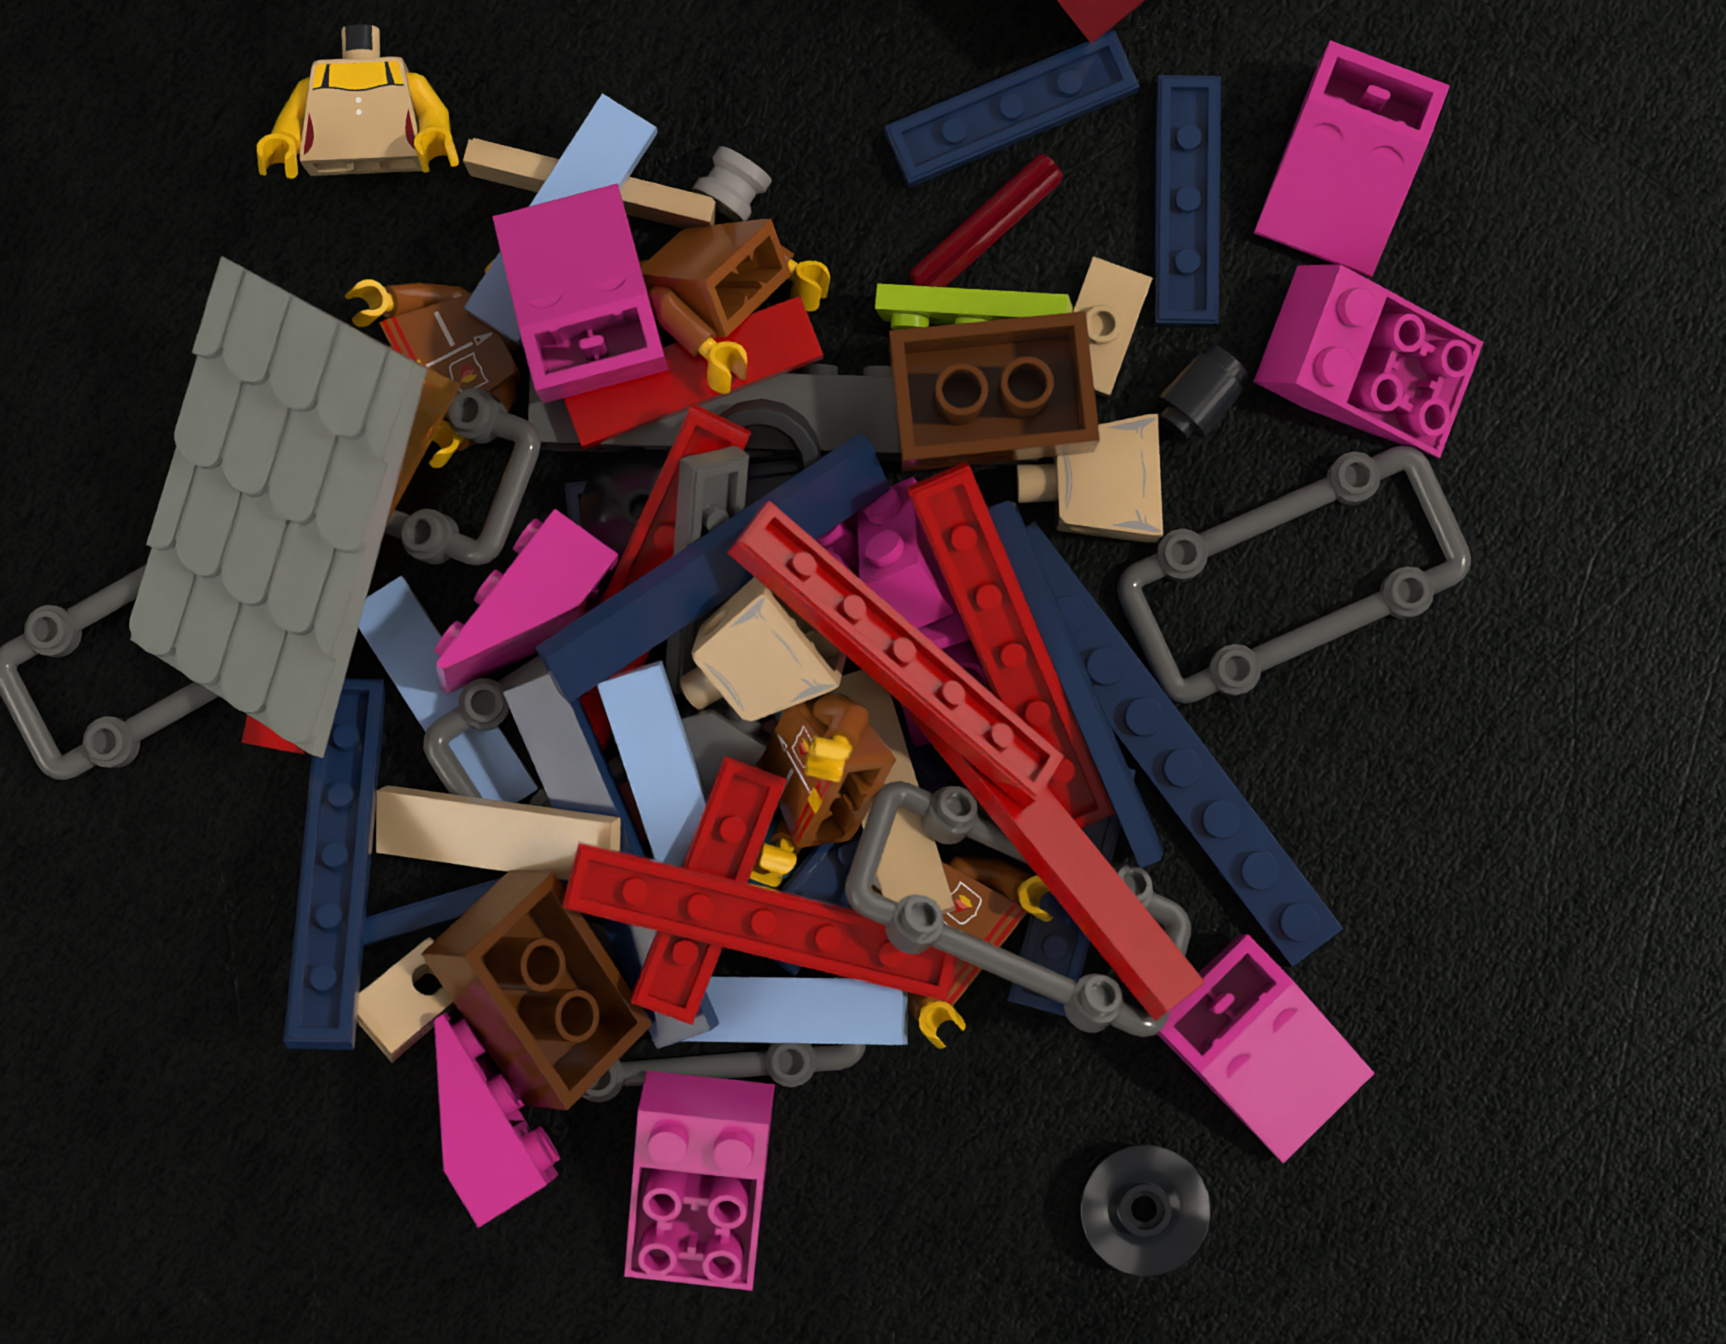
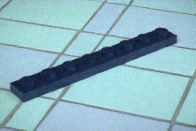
(1189, 775)

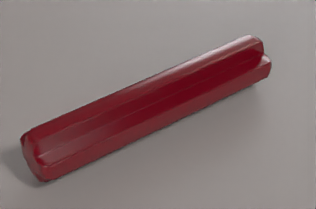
(987, 223)

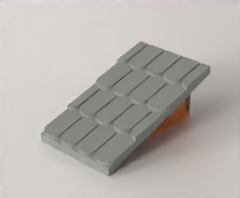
(280, 501)

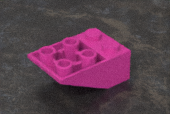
(1351, 158)
(579, 294)
(1368, 358)
(893, 556)
(548, 586)
(1264, 1047)
(484, 1137)
(698, 1179)

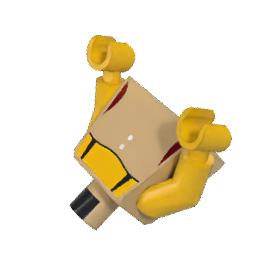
(359, 116)

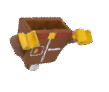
(715, 279)
(438, 332)
(832, 775)
(987, 907)

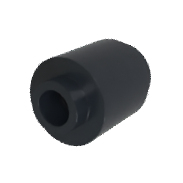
(1201, 392)

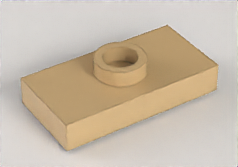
(1112, 307)

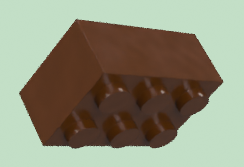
(993, 391)
(537, 989)

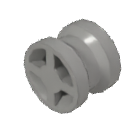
(733, 184)

